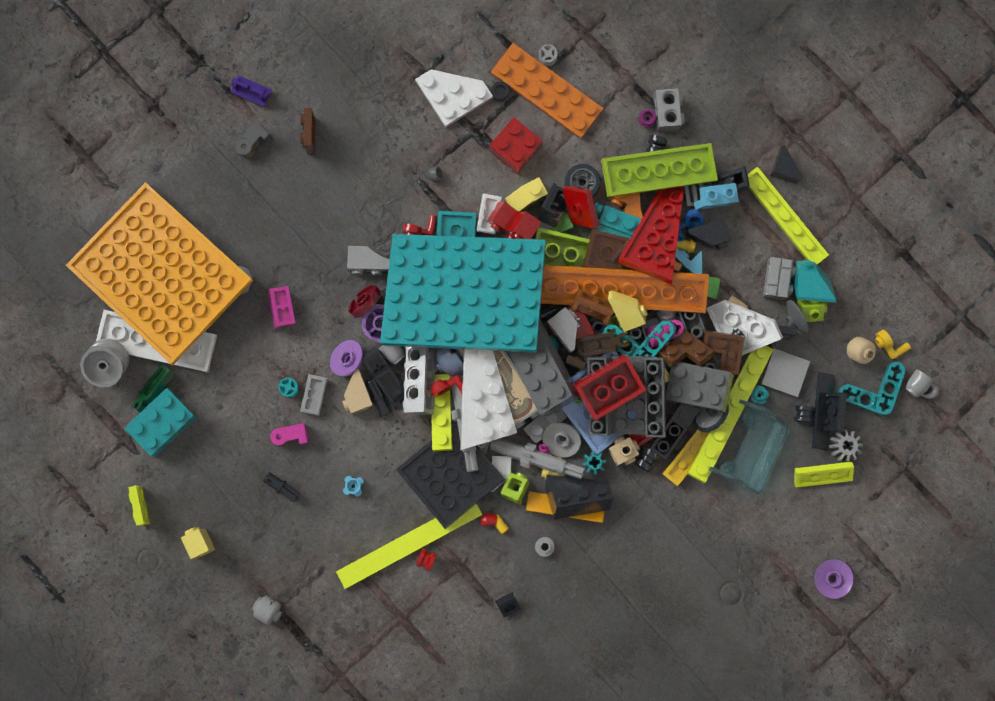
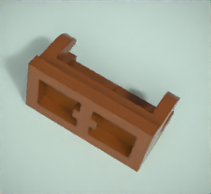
(592, 305)

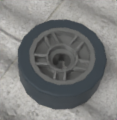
(584, 173)

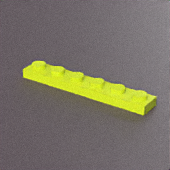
(785, 217)

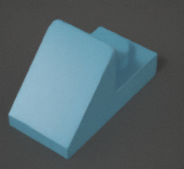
(688, 266)

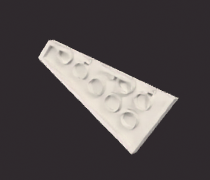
(484, 401)

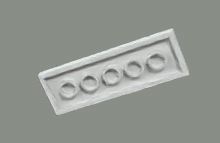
(196, 357)

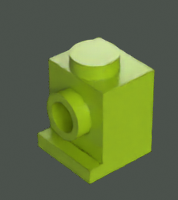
(511, 482)

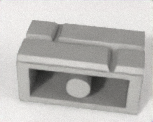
(778, 278)

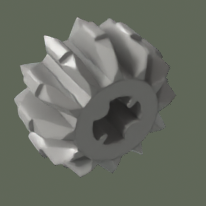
(853, 446)

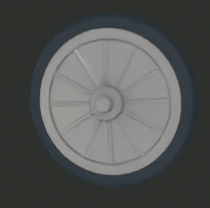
(707, 423)

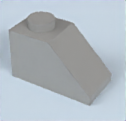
(565, 328)

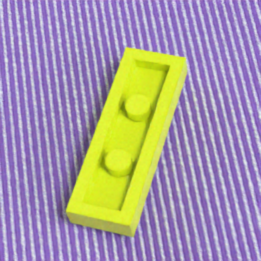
(823, 474)

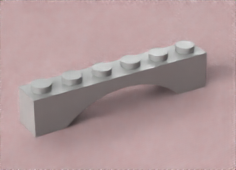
(363, 259)

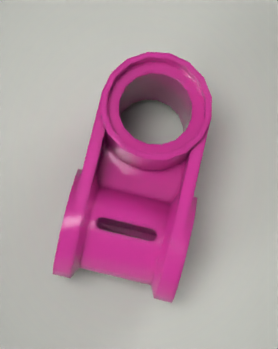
(654, 342)

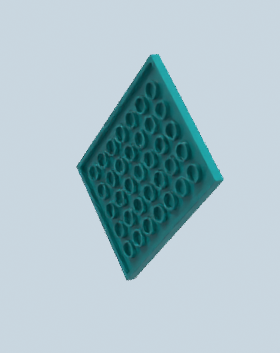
(464, 293)

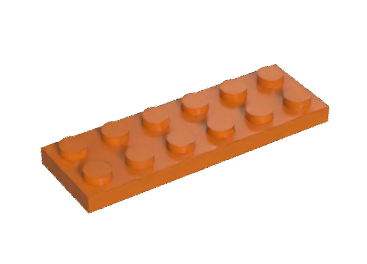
(546, 91)

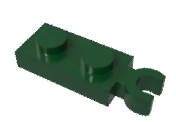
(153, 387)

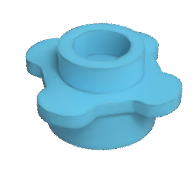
(349, 482)

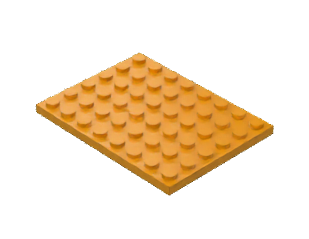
(159, 273)

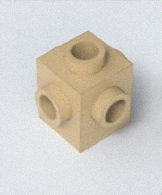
(617, 453)

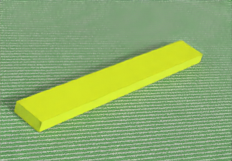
(400, 548)

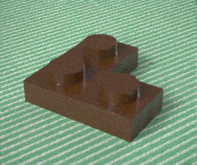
(686, 346)
(730, 348)

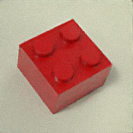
(515, 145)

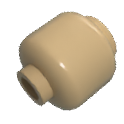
(861, 350)

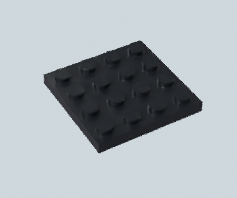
(443, 479)

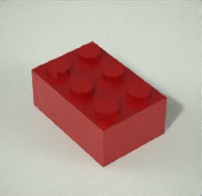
(609, 387)

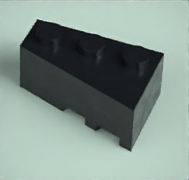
(577, 496)

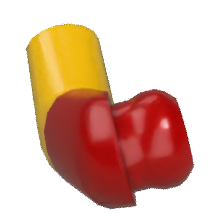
(494, 520)

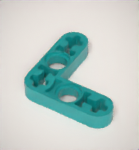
(637, 349)
(876, 399)

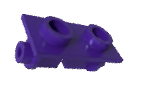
(250, 90)

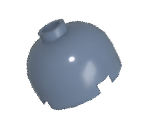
(449, 361)

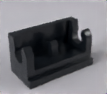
(552, 207)

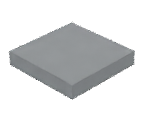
(785, 373)

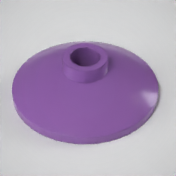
(346, 358)
(843, 578)

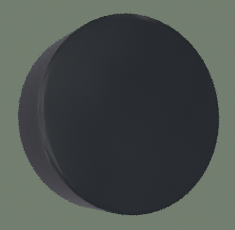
(500, 91)

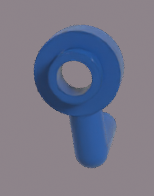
(690, 222)

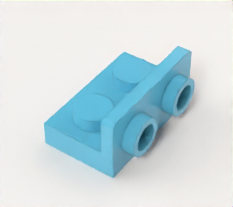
(717, 196)

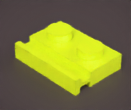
(139, 505)

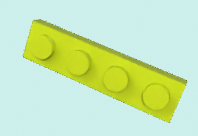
(442, 420)

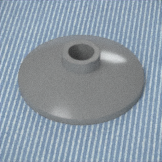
(562, 446)

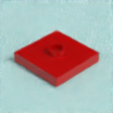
(580, 207)

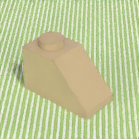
(357, 395)

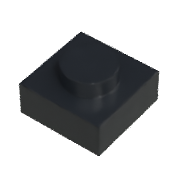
(508, 604)

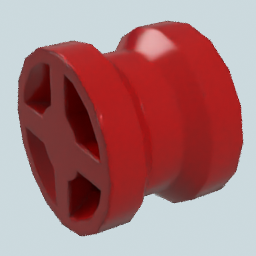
(426, 559)

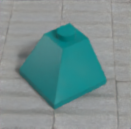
(812, 283)

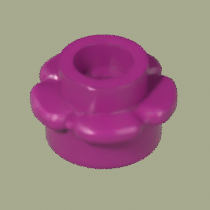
(647, 123)

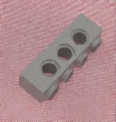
(412, 385)

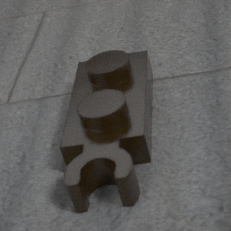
(600, 343)

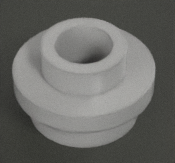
(549, 551)

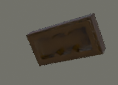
(575, 363)

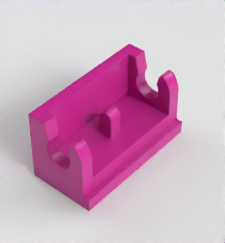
(281, 307)

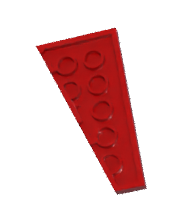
(655, 239)

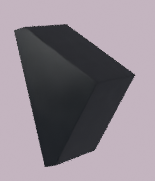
(785, 168)

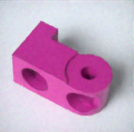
(283, 435)

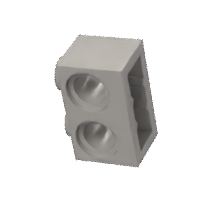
(663, 109)

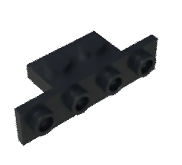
(829, 411)

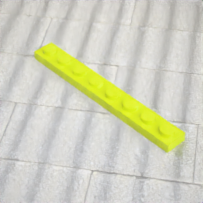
(741, 390)

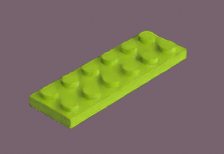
(659, 170)

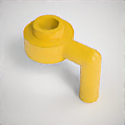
(884, 341)

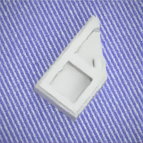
(503, 465)

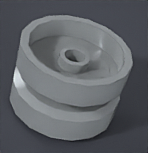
(105, 363)

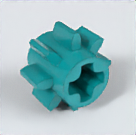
(597, 458)

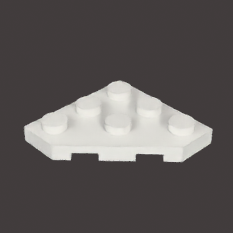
(452, 94)
(756, 328)

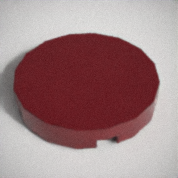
(366, 300)

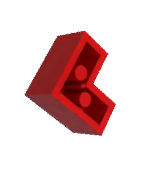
(512, 222)

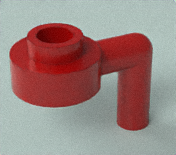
(410, 229)
(441, 387)

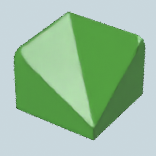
(564, 224)
(713, 287)

